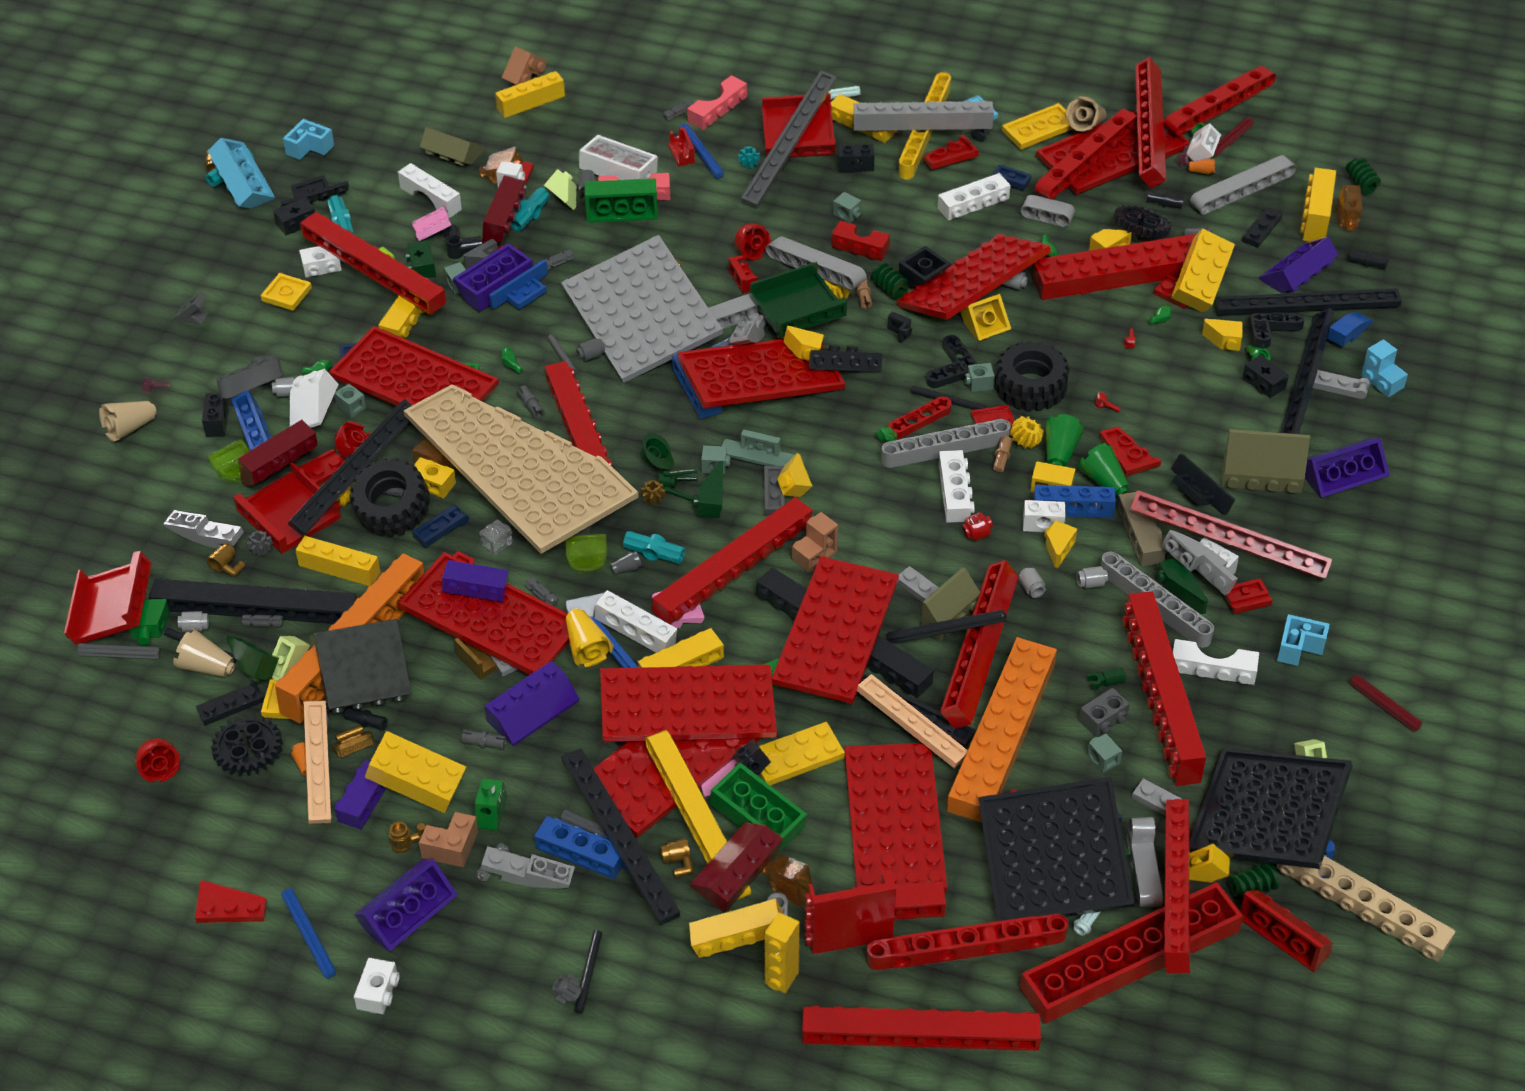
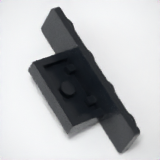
(315, 190)
(845, 359)
(1200, 486)

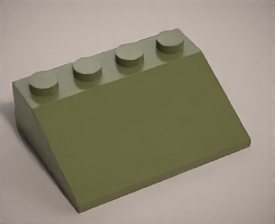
(1265, 461)

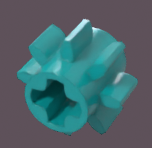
(748, 157)

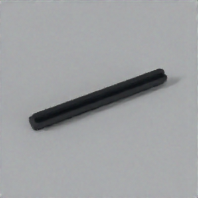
(946, 626)

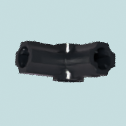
(458, 246)

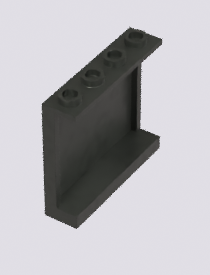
(362, 665)

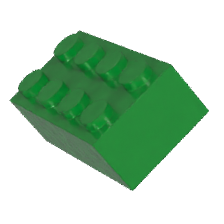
(621, 200)
(750, 799)

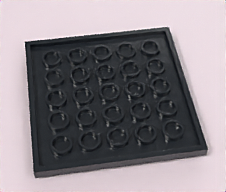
(1272, 807)
(1056, 850)

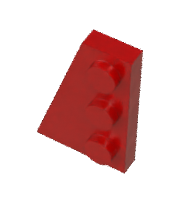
(951, 154)
(1129, 454)
(227, 904)

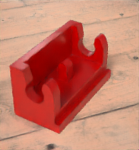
(681, 148)
(741, 273)

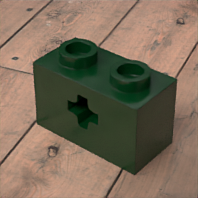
(421, 258)

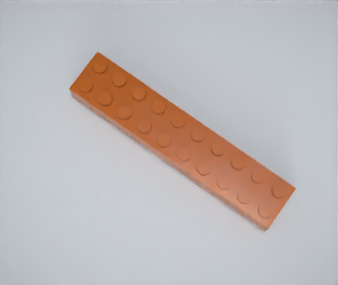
(375, 605)
(1002, 727)

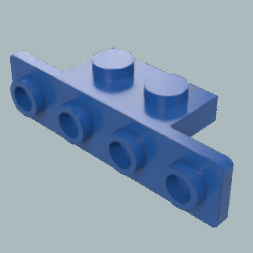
(521, 289)

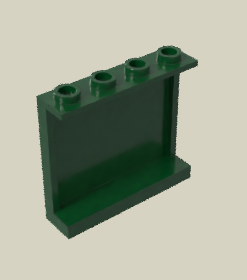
(797, 299)

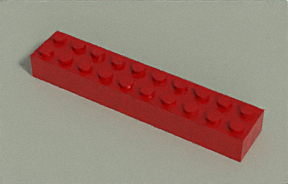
(1110, 267)
(1164, 689)
(1124, 955)

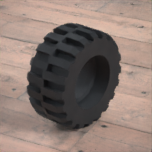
(1028, 392)
(379, 478)

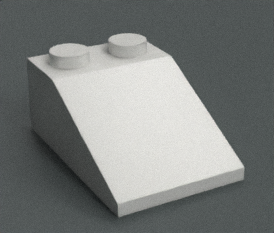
(311, 397)

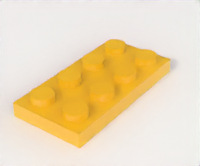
(1037, 126)
(800, 753)

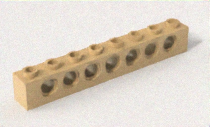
(1377, 901)

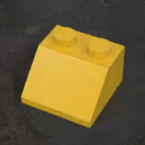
(986, 317)

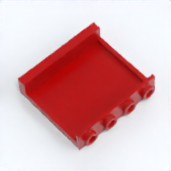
(816, 139)
(278, 502)
(108, 601)
(850, 916)

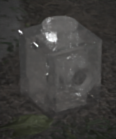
(495, 537)

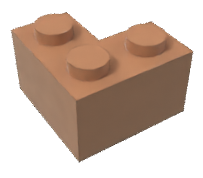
(522, 65)
(819, 541)
(450, 845)

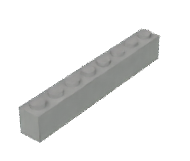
(923, 115)

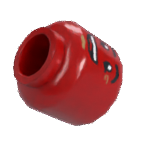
(977, 527)

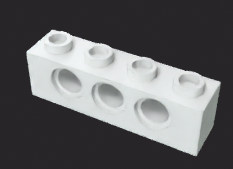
(973, 196)
(955, 485)
(634, 622)

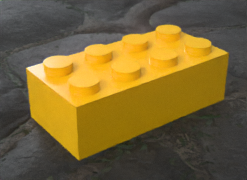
(1318, 204)
(1203, 270)
(415, 772)

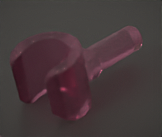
(1183, 158)
(148, 383)

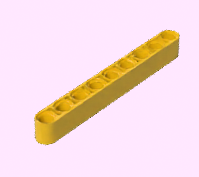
(919, 139)
(687, 796)

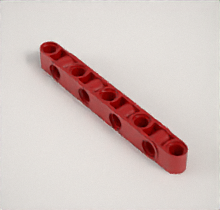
(1219, 100)
(1086, 154)
(951, 945)

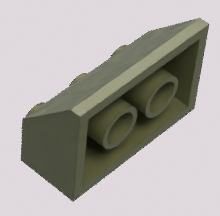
(450, 147)
(951, 601)

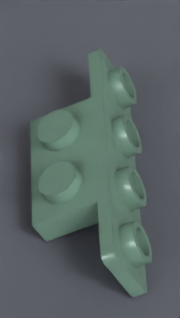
(757, 449)

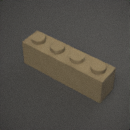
(1142, 533)

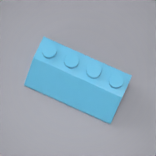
(240, 173)

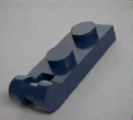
(440, 525)

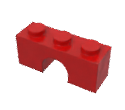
(872, 246)

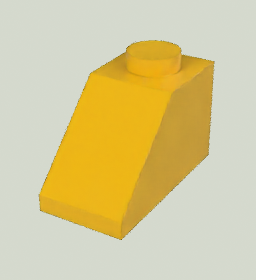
(1109, 238)
(1223, 333)
(802, 341)
(794, 478)
(1059, 541)
(1208, 864)

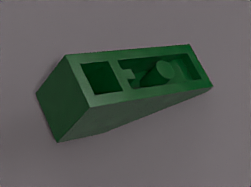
(709, 497)
(1182, 584)
(253, 659)

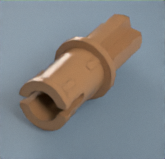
(864, 294)
(1002, 453)

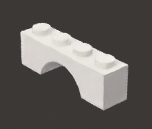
(414, 180)
(1239, 667)

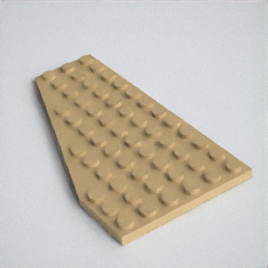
(524, 472)

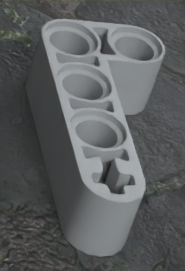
(1143, 862)

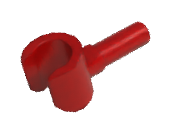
(1129, 342)
(1101, 401)

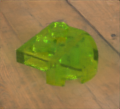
(226, 462)
(586, 552)

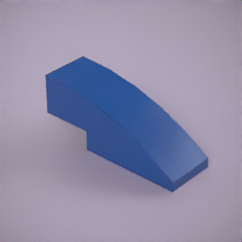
(1349, 328)

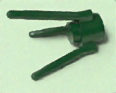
(670, 480)

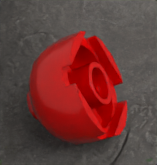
(752, 240)
(349, 438)
(157, 760)

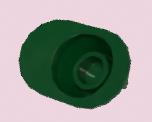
(656, 452)

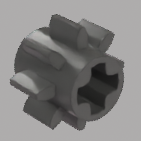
(259, 543)
(566, 988)

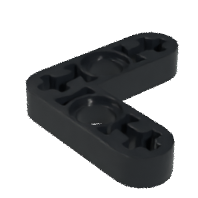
(1262, 323)
(938, 377)

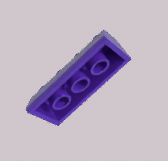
(1300, 265)
(490, 274)
(1346, 467)
(531, 703)
(406, 904)

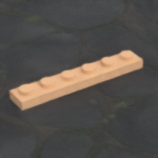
(912, 721)
(317, 762)

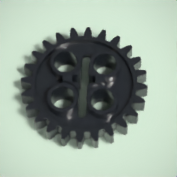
(1153, 224)
(232, 753)

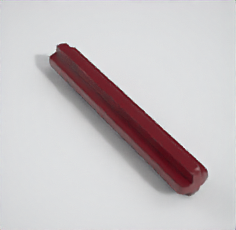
(1235, 133)
(1386, 703)

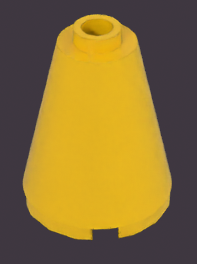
(586, 639)

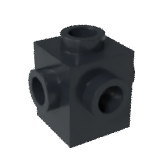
(752, 757)

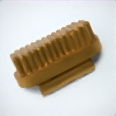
(352, 741)

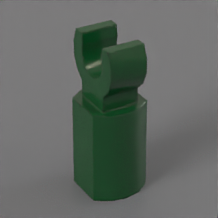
(1106, 678)

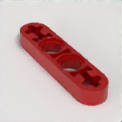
(938, 407)

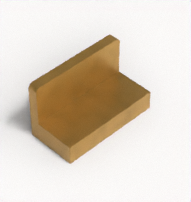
(475, 659)

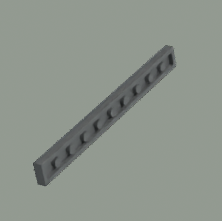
(788, 139)

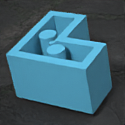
(308, 137)
(1381, 370)
(1302, 635)

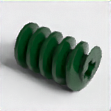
(1363, 175)
(889, 280)
(1253, 879)

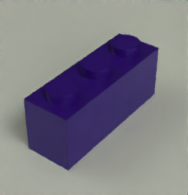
(475, 581)
(359, 799)

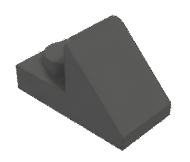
(479, 253)
(193, 310)

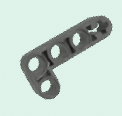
(260, 371)

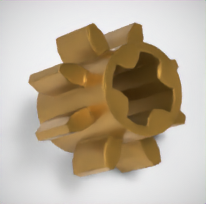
(652, 492)

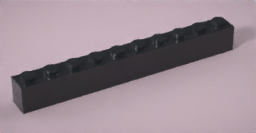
(252, 600)
(885, 659)

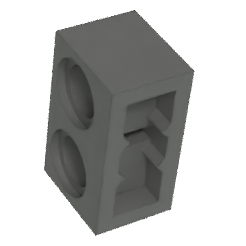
(1104, 712)

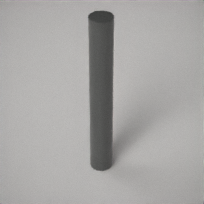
(561, 353)

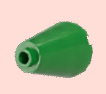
(1062, 438)
(1104, 468)

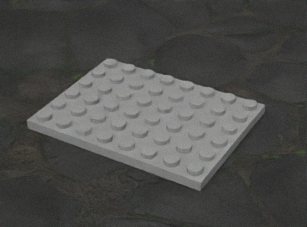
(641, 308)

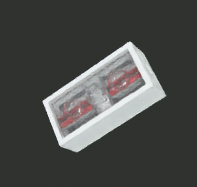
(614, 158)

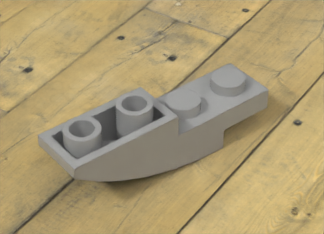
(749, 330)
(200, 530)
(1199, 557)
(531, 872)

